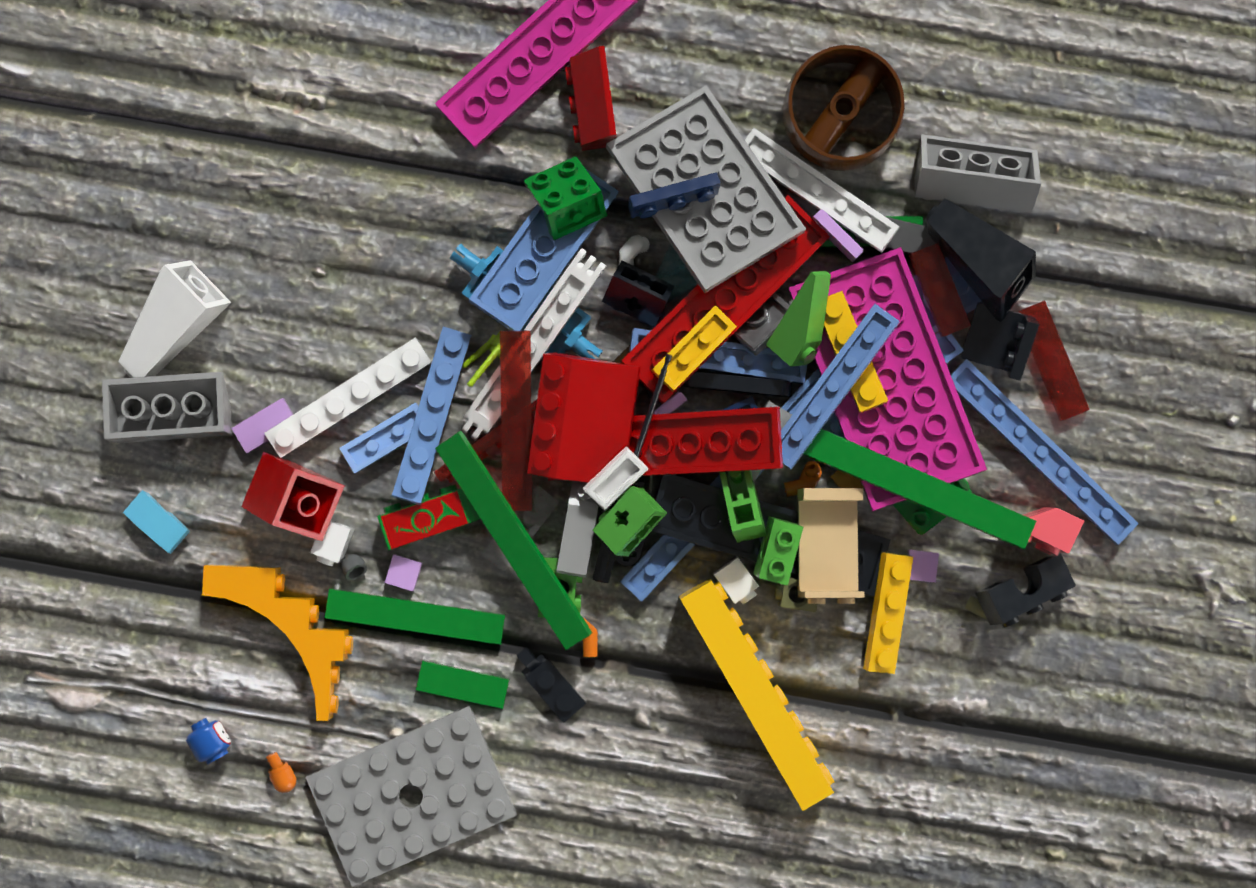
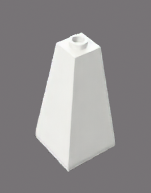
(173, 315)

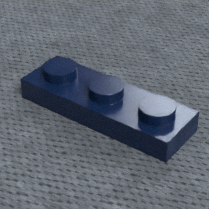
(674, 195)

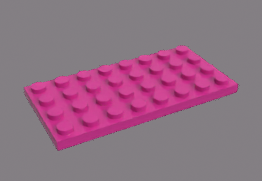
(923, 414)

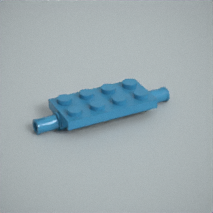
(570, 336)

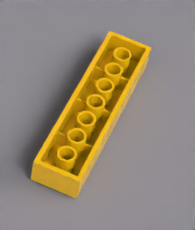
(758, 697)

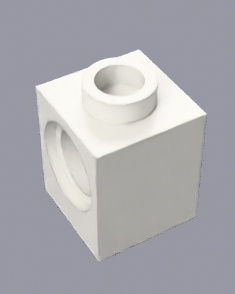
(334, 544)
(736, 581)

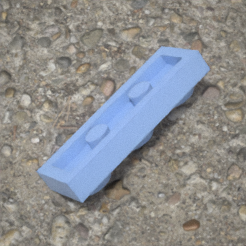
(380, 440)

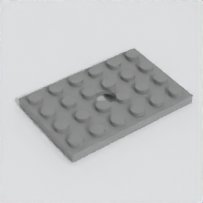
(736, 225)
(364, 804)

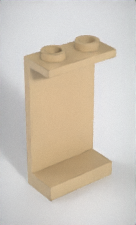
(828, 544)

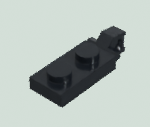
(551, 685)

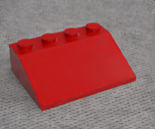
(581, 416)

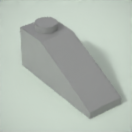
(577, 532)

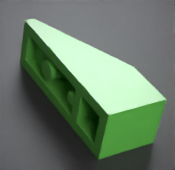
(803, 323)
(742, 505)

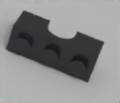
(1047, 581)

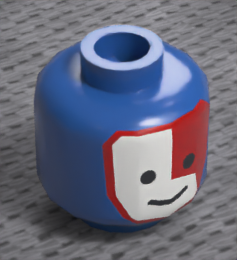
(208, 741)

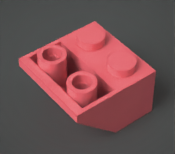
(1054, 530)

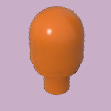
(280, 774)

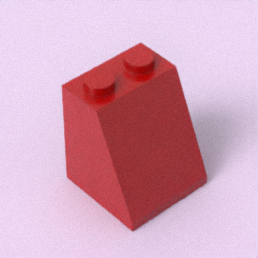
(292, 497)

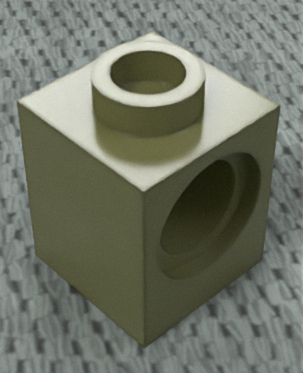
(782, 595)

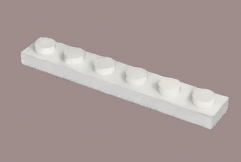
(822, 192)
(347, 397)

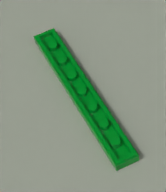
(921, 488)
(513, 540)

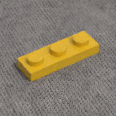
(695, 347)

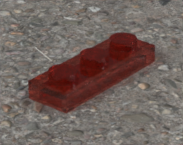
(939, 290)

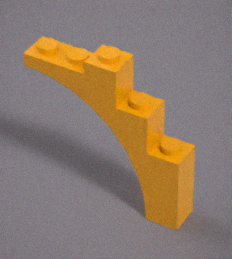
(319, 647)

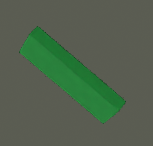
(462, 684)

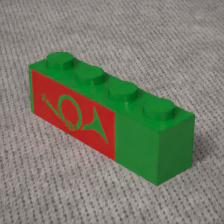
(430, 518)

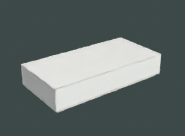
(615, 478)

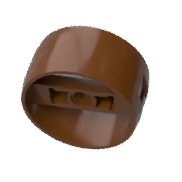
(855, 92)

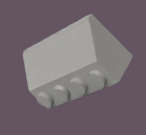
(977, 173)
(166, 407)

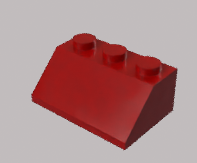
(591, 99)

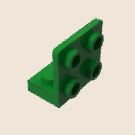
(567, 197)

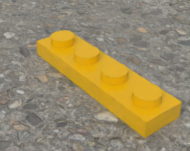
(839, 326)
(888, 613)

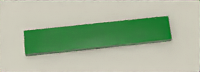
(415, 616)

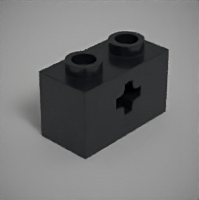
(638, 293)

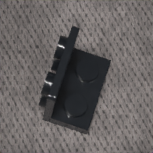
(1000, 344)

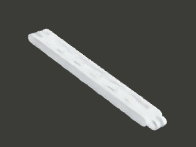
(544, 329)

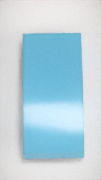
(156, 522)

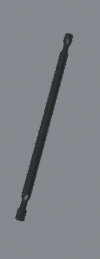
(652, 406)

